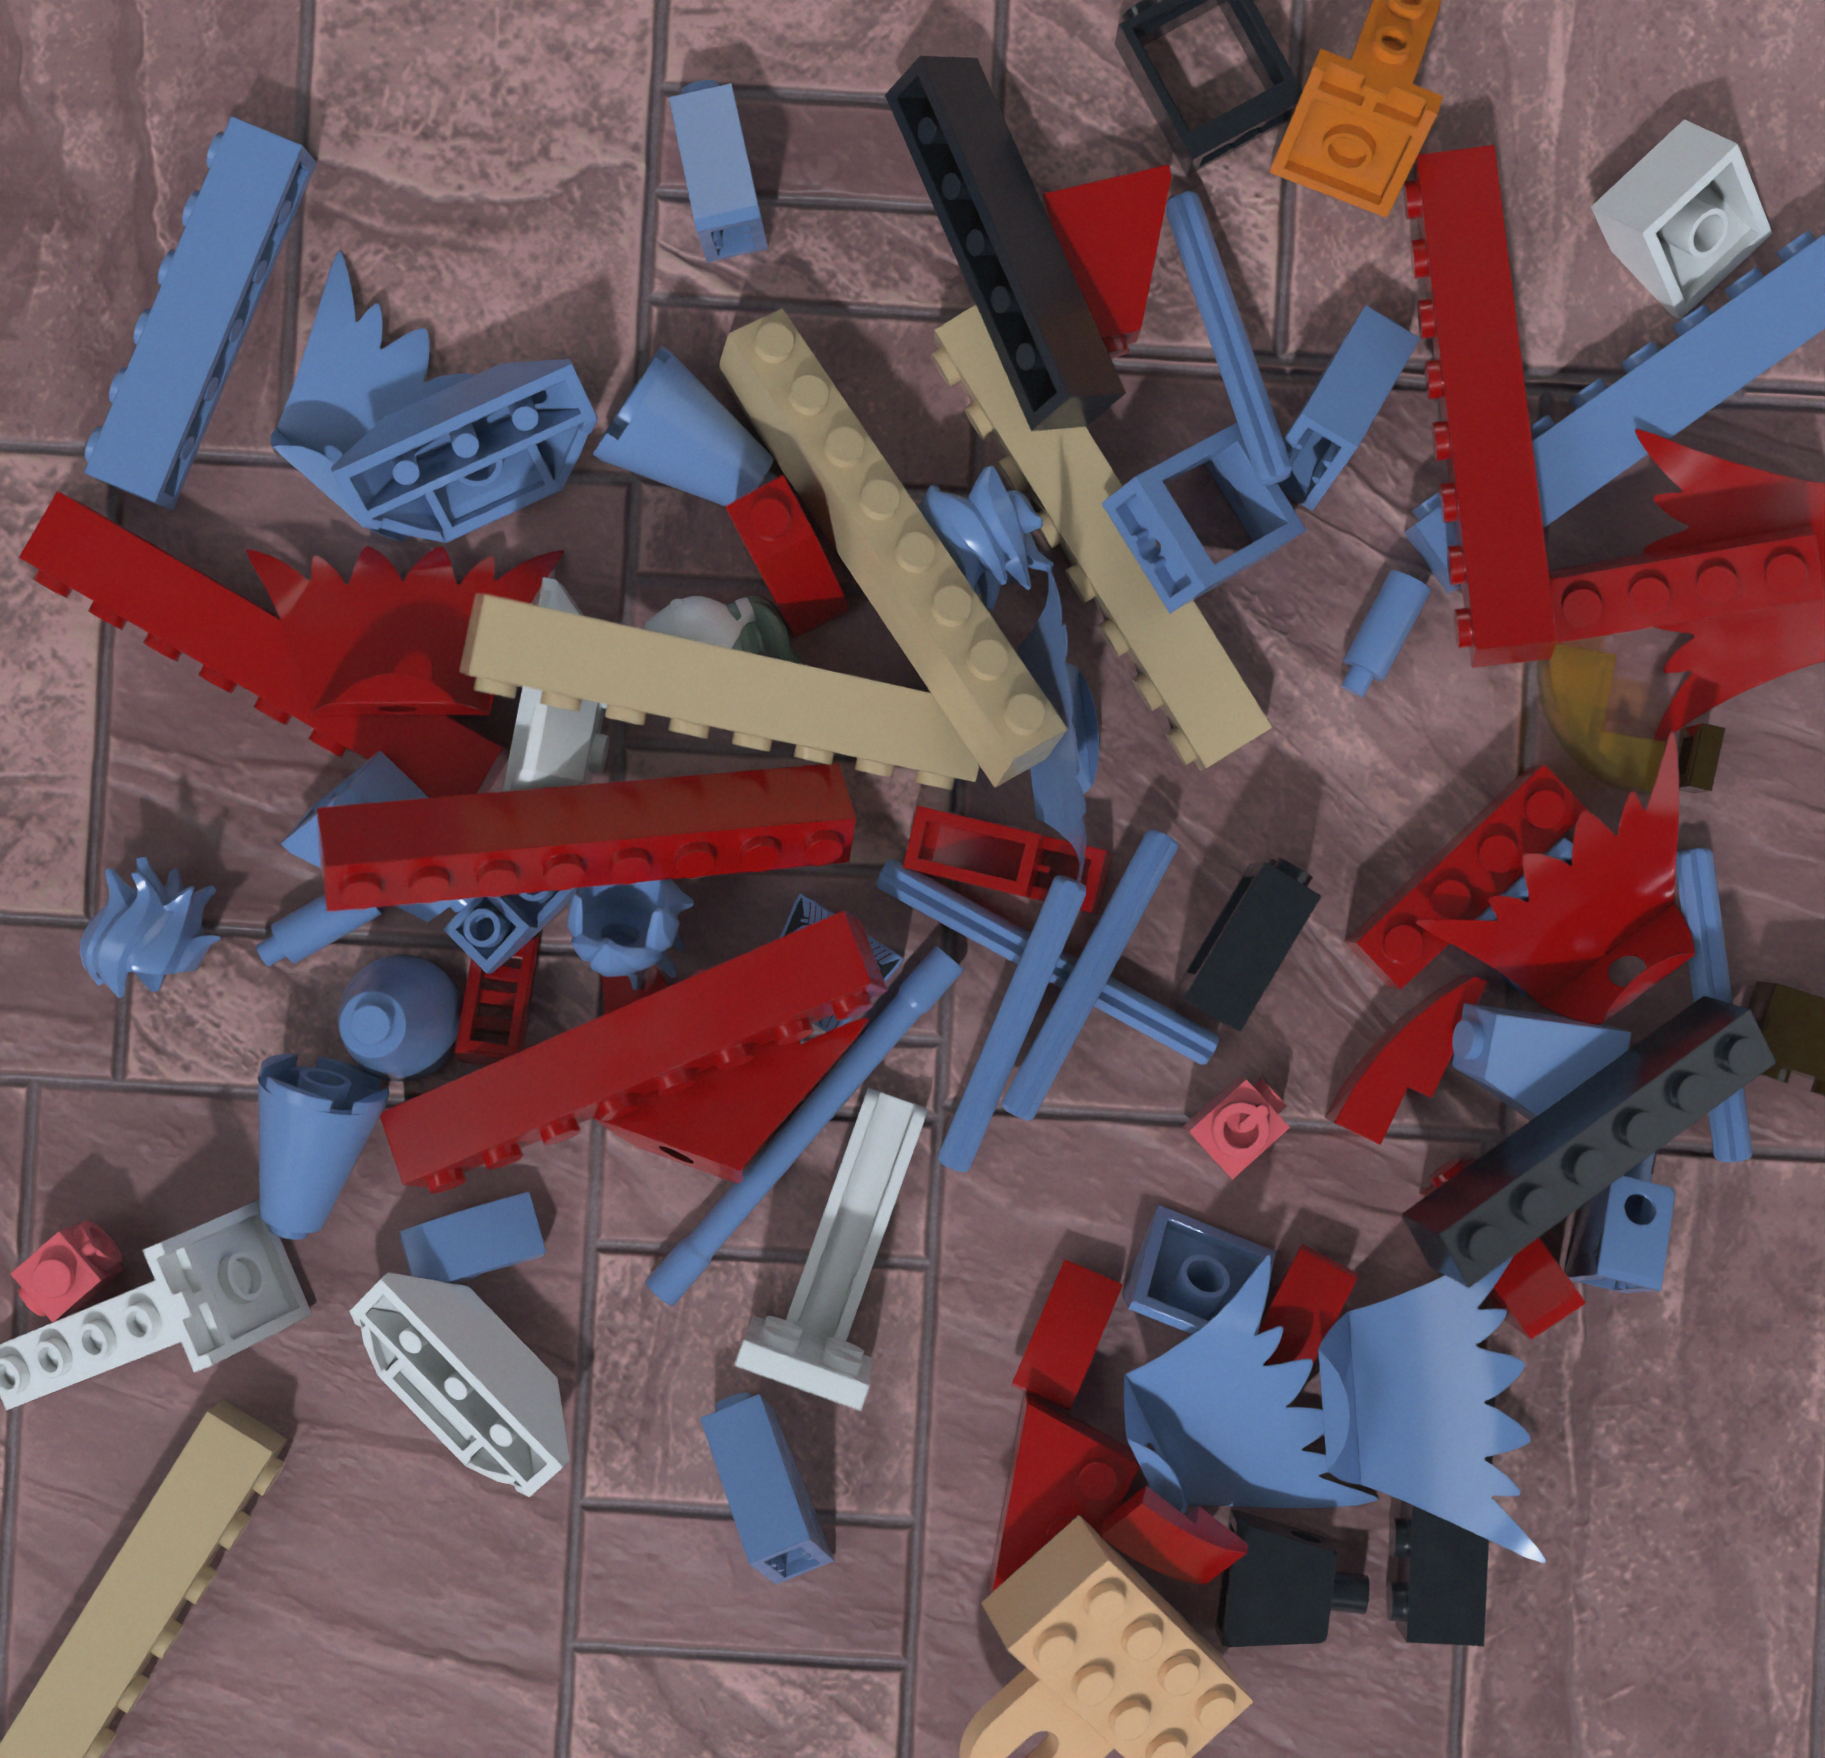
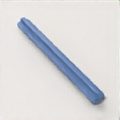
(1010, 941)

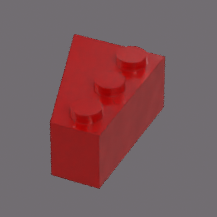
(1054, 1476)

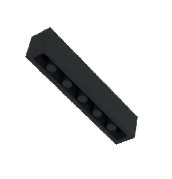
(1004, 243)
(1588, 1139)

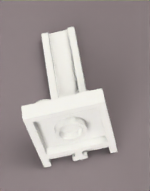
(210, 1291)
(811, 1343)

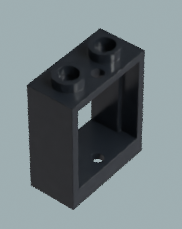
(1238, 126)
(1248, 942)

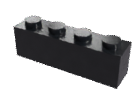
(1439, 1578)

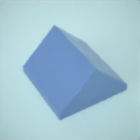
(1189, 1270)

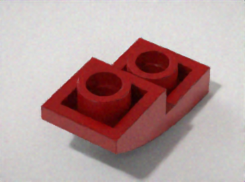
(1307, 1304)
(1067, 1335)
(1169, 1542)

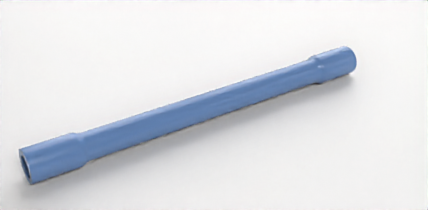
(696, 1250)

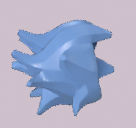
(987, 534)
(627, 927)
(146, 930)

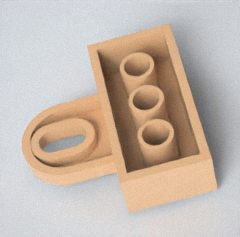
(1100, 1661)

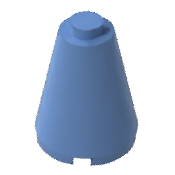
(684, 436)
(400, 1017)
(311, 1137)

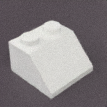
(1684, 216)

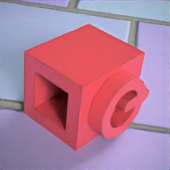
(1239, 1124)
(68, 1270)

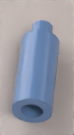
(1384, 631)
(311, 930)

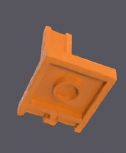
(1363, 115)

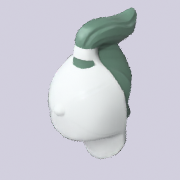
(745, 625)

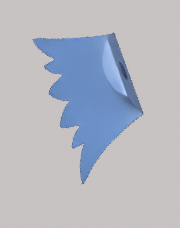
(349, 386)
(1073, 763)
(1411, 1409)
(1226, 1418)

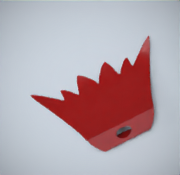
(390, 640)
(1746, 648)
(1591, 912)
(728, 1111)

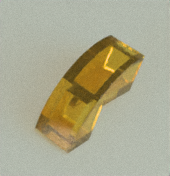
(1575, 700)

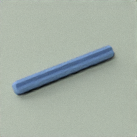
(1228, 338)
(1090, 974)
(1711, 978)
(1012, 1023)

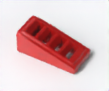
(487, 1053)

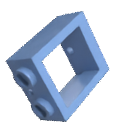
(1182, 567)

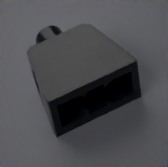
(1283, 1586)

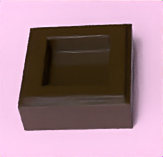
(1699, 757)

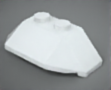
(551, 742)
(466, 1378)

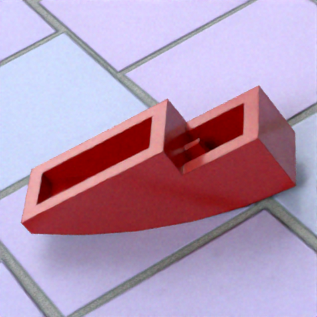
(1001, 857)
(1404, 1057)

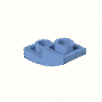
(500, 926)
(474, 1241)

